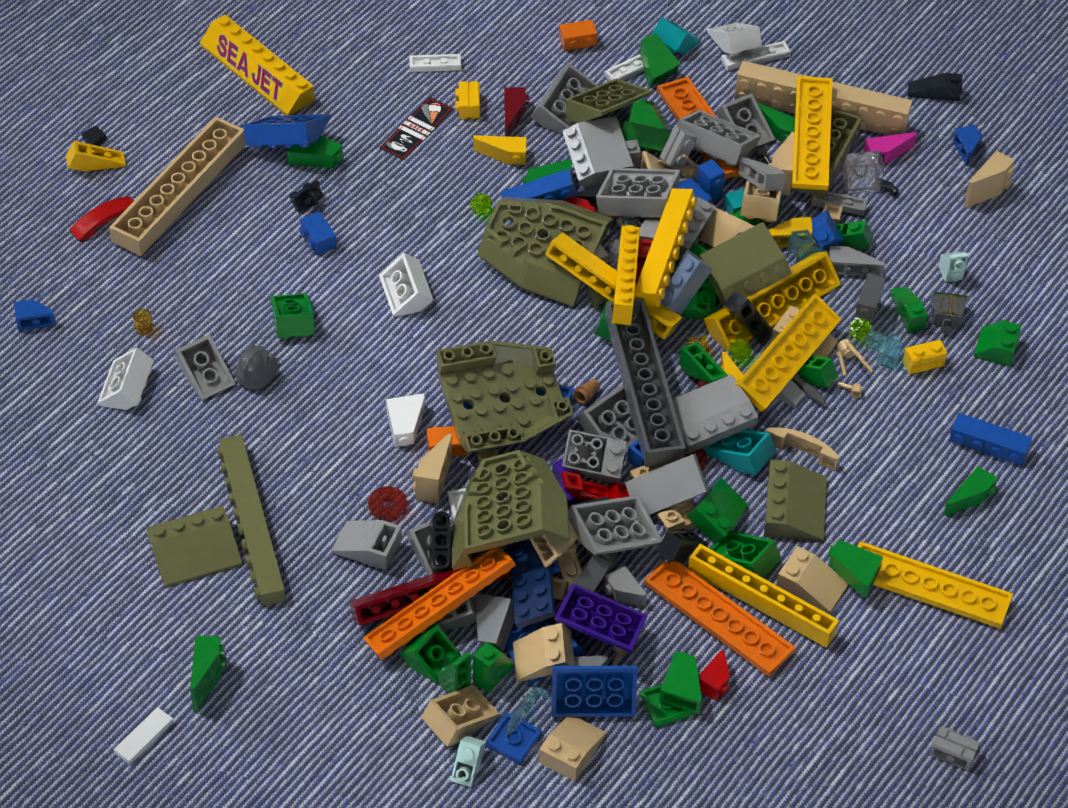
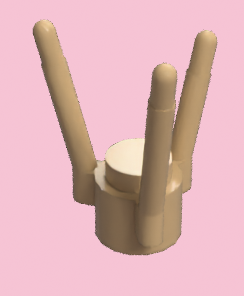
(687, 171)
(847, 350)

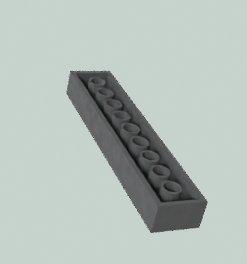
(646, 387)

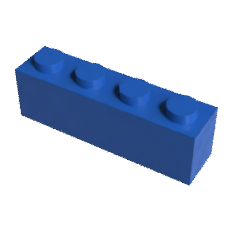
(551, 187)
(990, 439)

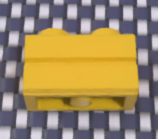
(468, 99)
(924, 357)

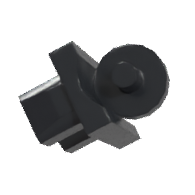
(306, 196)

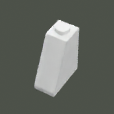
(405, 418)

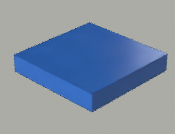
(517, 744)

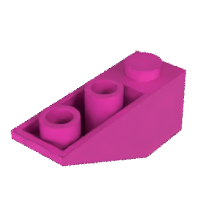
(891, 145)

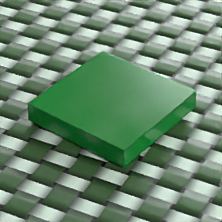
(659, 712)

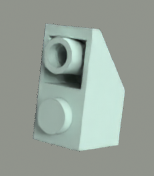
(953, 266)
(468, 760)

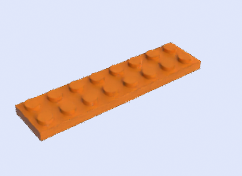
(683, 99)
(438, 602)
(720, 616)

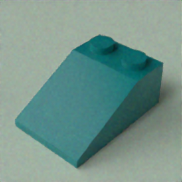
(744, 450)

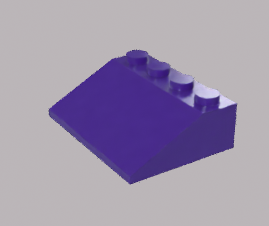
(601, 618)

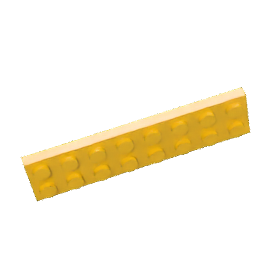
(812, 133)
(788, 352)
(941, 588)

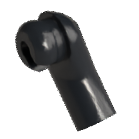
(889, 187)

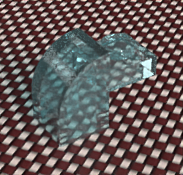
(803, 244)
(888, 348)

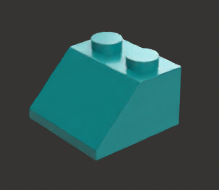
(675, 36)

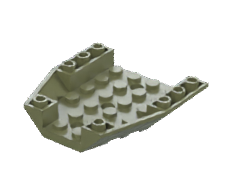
(521, 253)
(495, 369)
(532, 506)

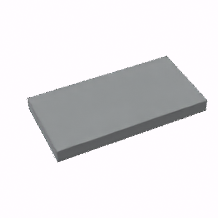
(669, 485)

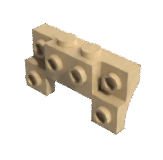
(674, 516)

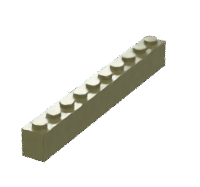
(251, 521)

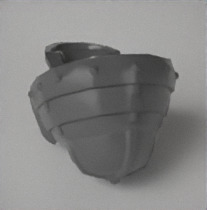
(256, 368)

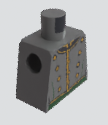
(947, 310)

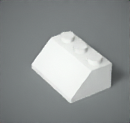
(406, 286)
(126, 380)

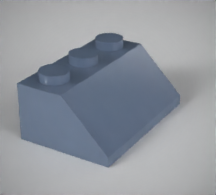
(685, 282)

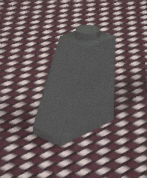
(870, 297)
(494, 619)

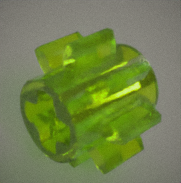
(481, 204)
(859, 329)
(740, 350)

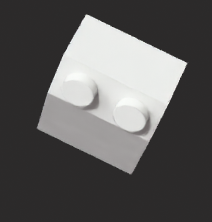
(736, 37)

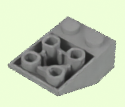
(594, 456)
(369, 542)

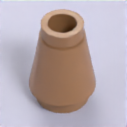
(585, 392)

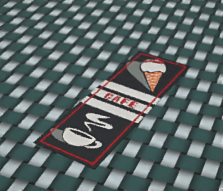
(416, 128)

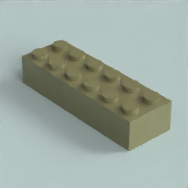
(844, 132)

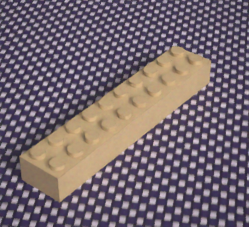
(777, 90)
(177, 186)

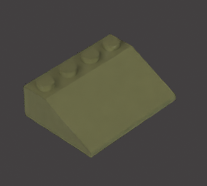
(603, 100)
(745, 263)
(795, 502)
(193, 546)

